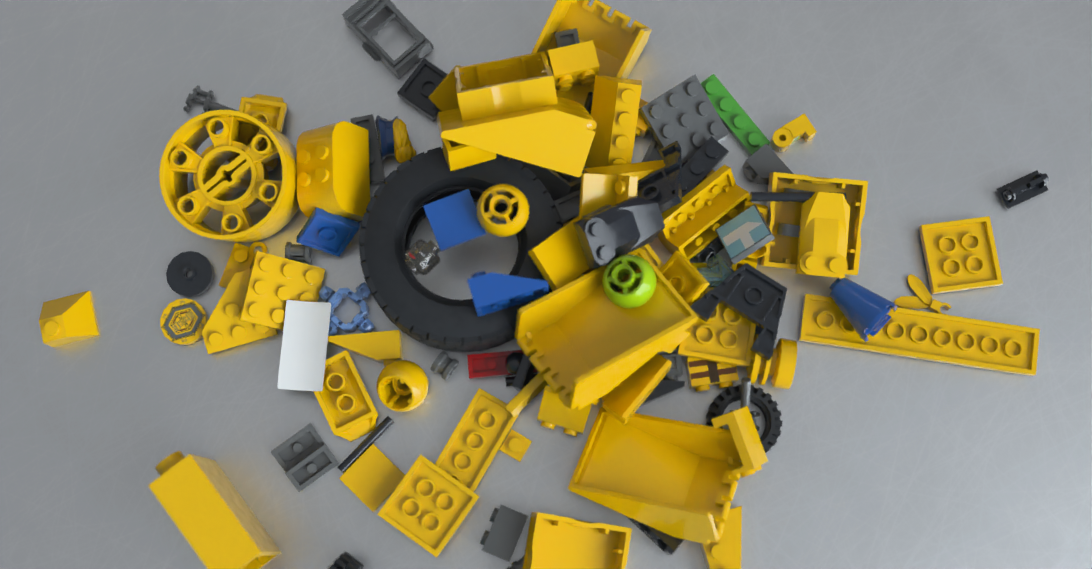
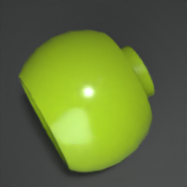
(638, 287)

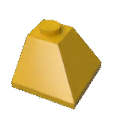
(68, 319)

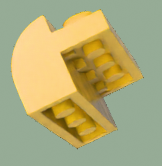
(702, 210)

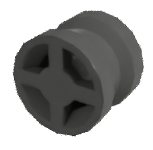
(444, 365)

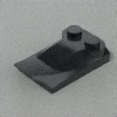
(618, 230)

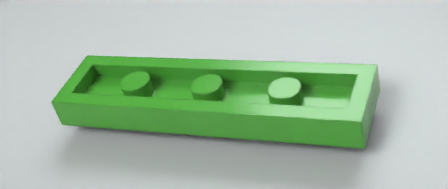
(734, 117)

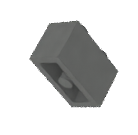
(504, 532)

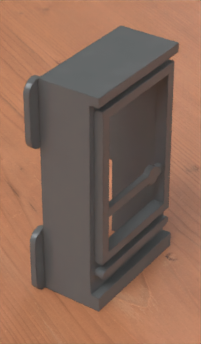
(363, 11)

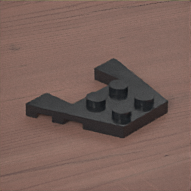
(666, 183)
(754, 298)

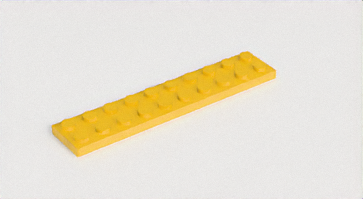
(927, 337)

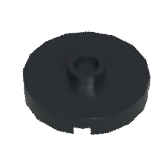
(198, 282)

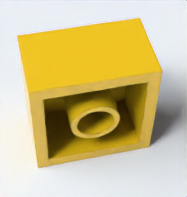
(573, 65)

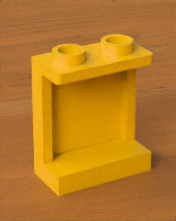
(745, 439)

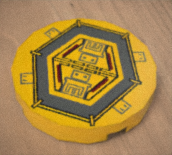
(183, 321)

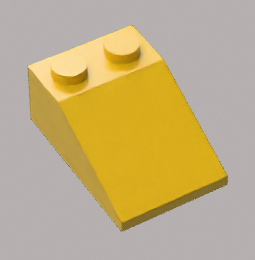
(554, 413)

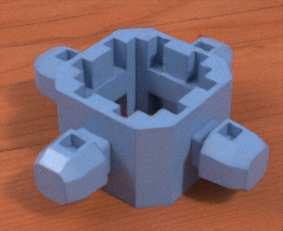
(359, 320)

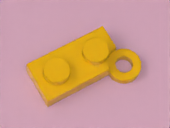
(240, 260)

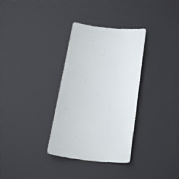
(304, 346)

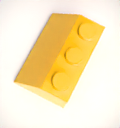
(635, 389)

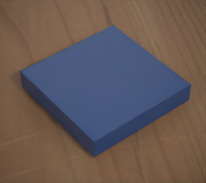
(454, 220)
(327, 232)

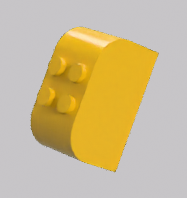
(334, 170)

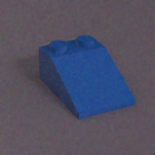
(500, 291)

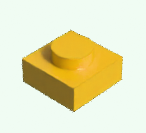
(515, 445)

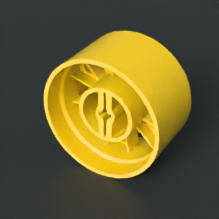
(219, 183)

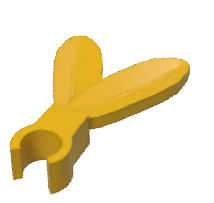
(922, 299)

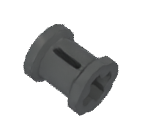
(298, 252)

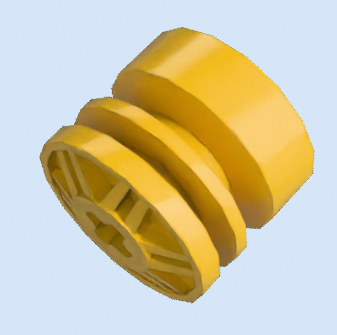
(780, 366)

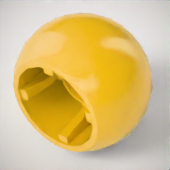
(500, 194)
(402, 385)

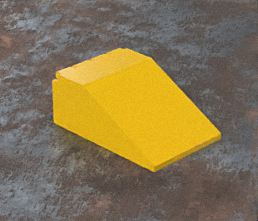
(614, 41)
(544, 136)
(592, 342)
(660, 473)

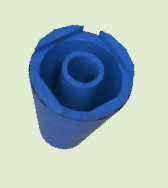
(861, 307)

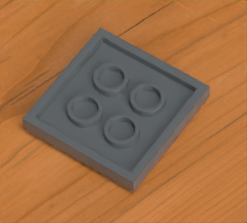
(685, 117)

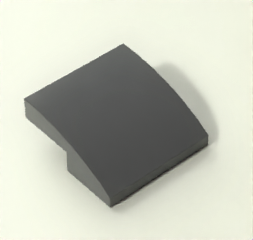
(304, 457)

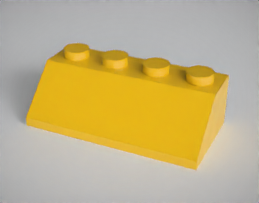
(616, 115)

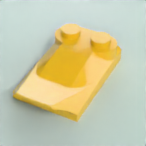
(266, 109)
(823, 235)
(346, 399)

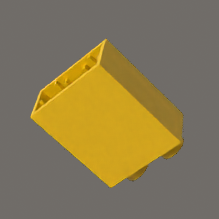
(212, 513)

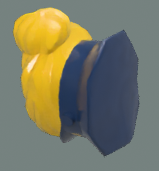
(394, 139)

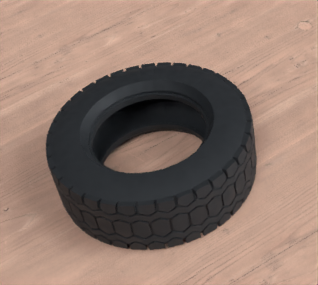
(388, 233)

